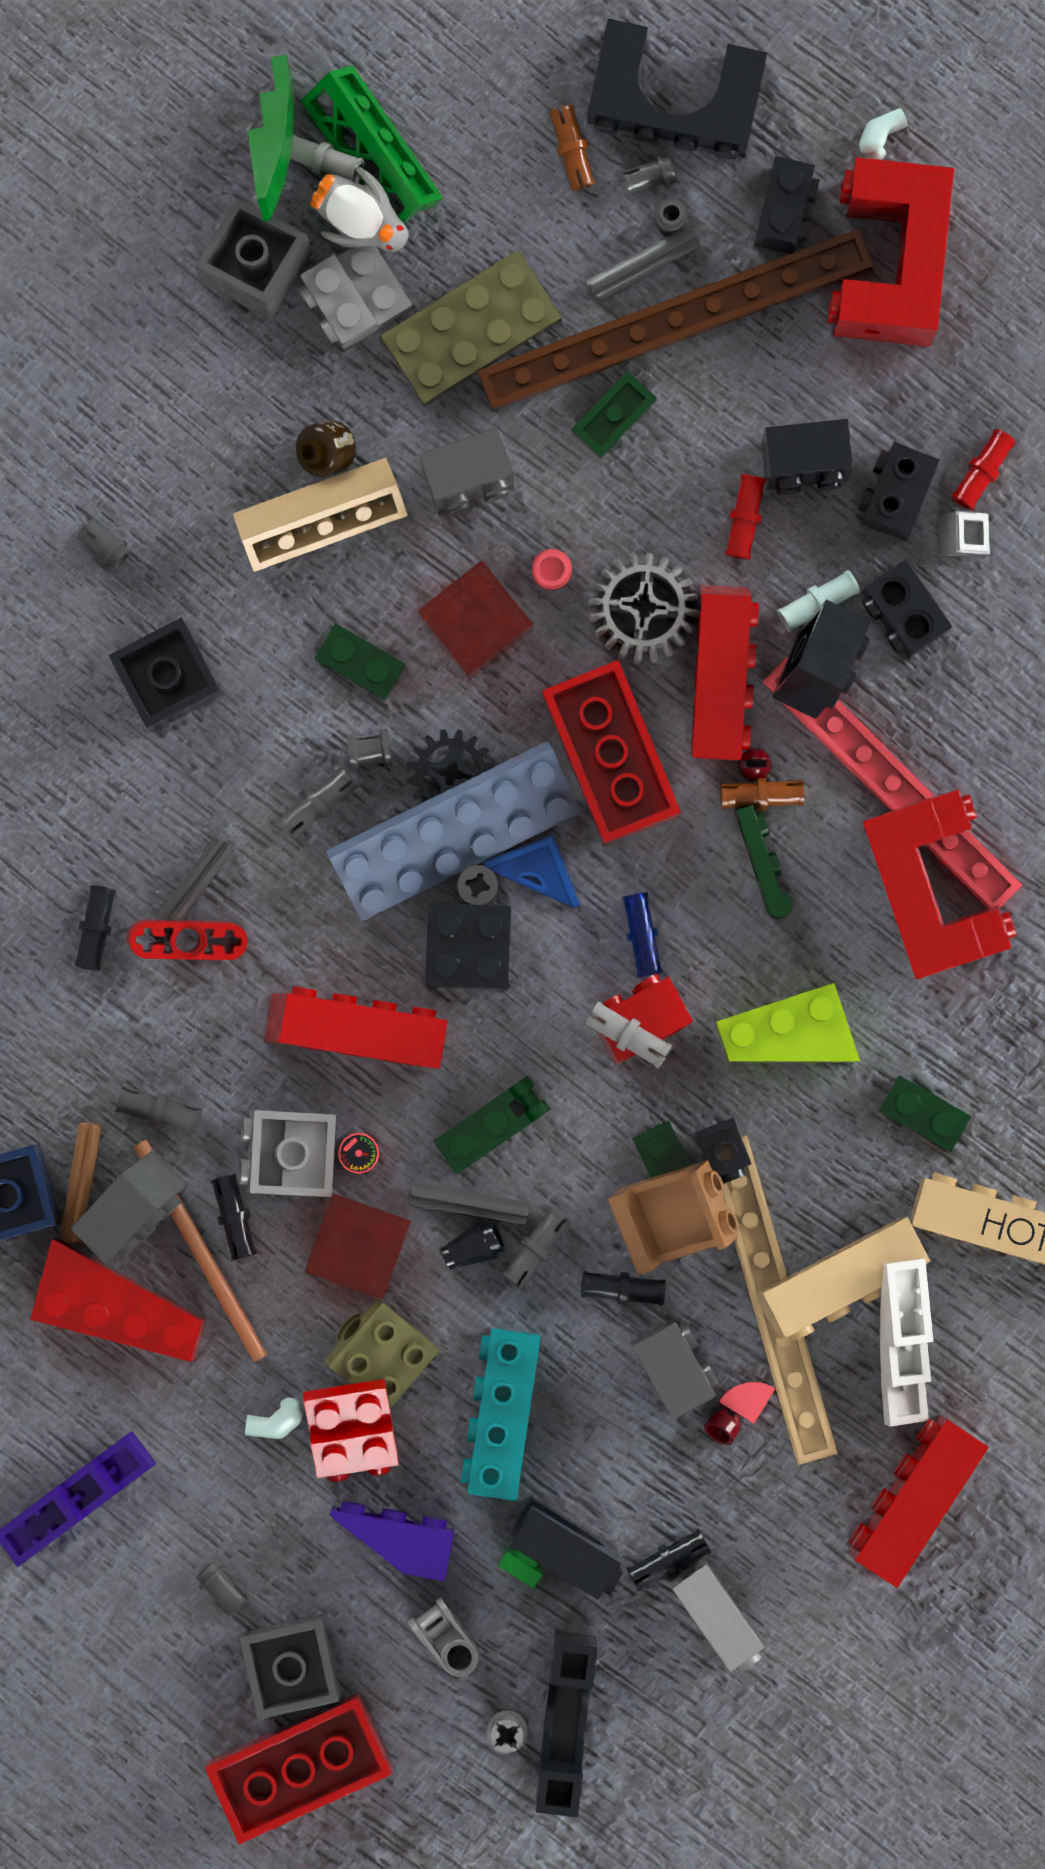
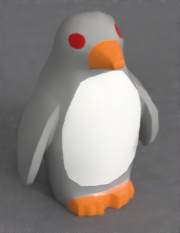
(359, 213)

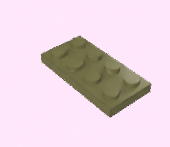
(471, 327)

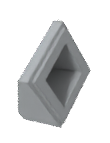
(963, 534)

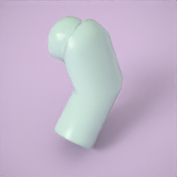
(876, 133)
(277, 1425)

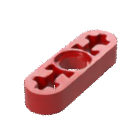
(217, 930)

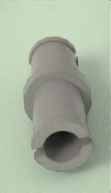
(325, 159)
(628, 1035)

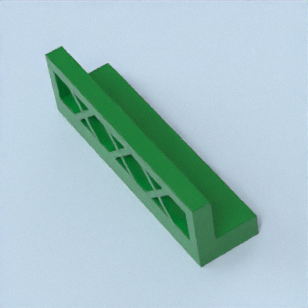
(374, 132)

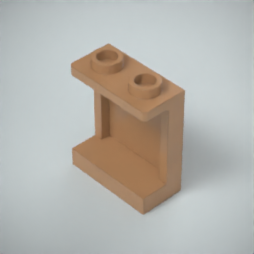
(673, 1216)

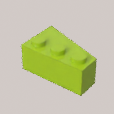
(791, 1030)

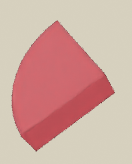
(748, 1399)

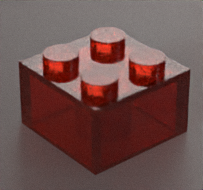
(475, 620)
(358, 1246)

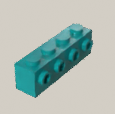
(503, 1413)

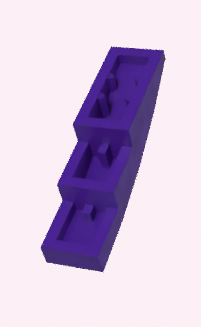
(75, 1498)

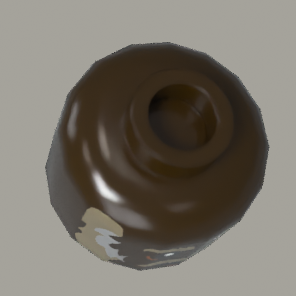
(325, 448)

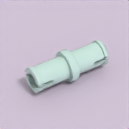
(803, 608)

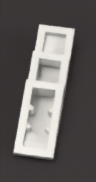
(904, 1340)

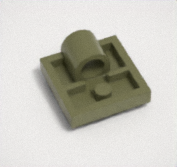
(379, 1348)

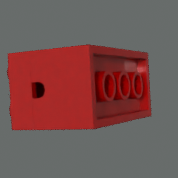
(921, 201)
(927, 939)

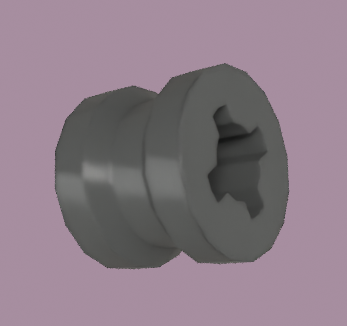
(481, 893)

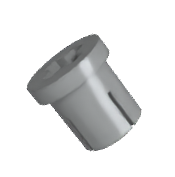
(508, 1719)

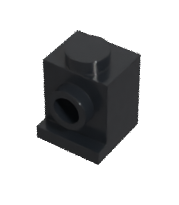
(724, 1133)

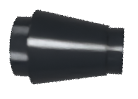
(474, 1246)

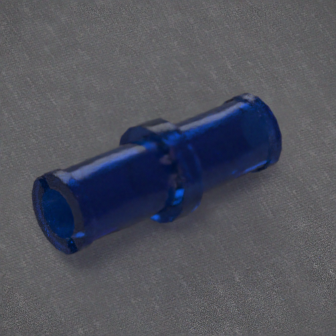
(642, 934)

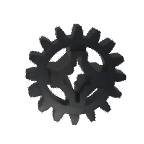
(454, 754)

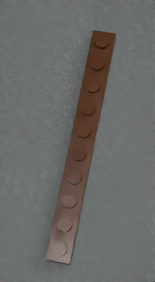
(675, 320)

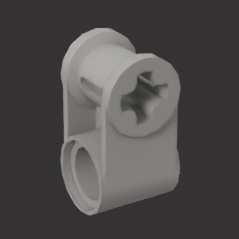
(444, 1636)

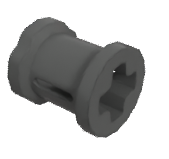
(369, 750)

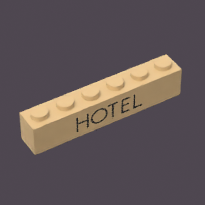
(980, 1217)

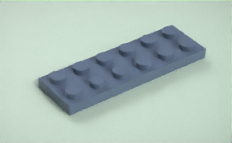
(454, 831)

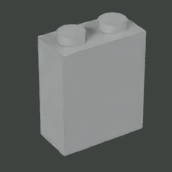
(717, 1616)

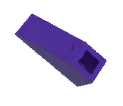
(408, 1545)

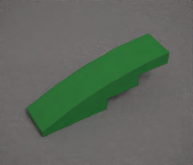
(273, 143)

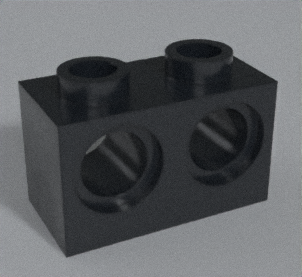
(916, 604)

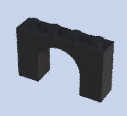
(621, 105)
(566, 1548)
(565, 1724)

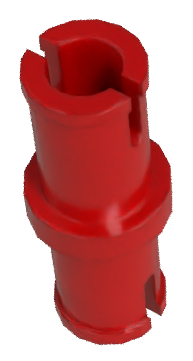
(983, 469)
(745, 517)

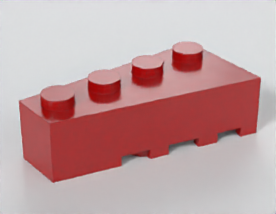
(722, 672)
(356, 1029)
(103, 1303)

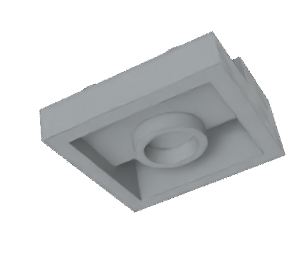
(353, 294)
(288, 1153)

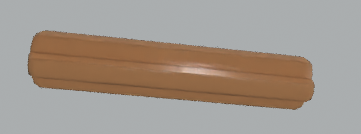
(80, 1179)

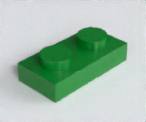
(520, 1566)

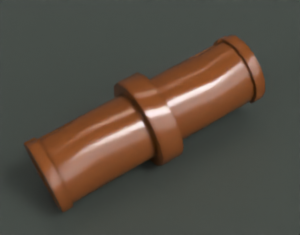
(572, 148)
(762, 794)

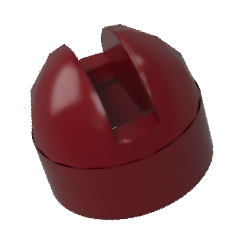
(753, 773)
(723, 1427)

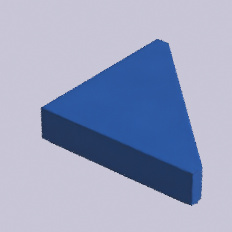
(537, 868)

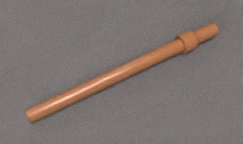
(212, 1273)

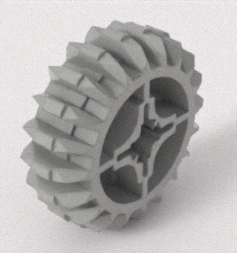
(662, 609)

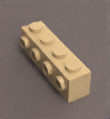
(320, 514)
(838, 1280)

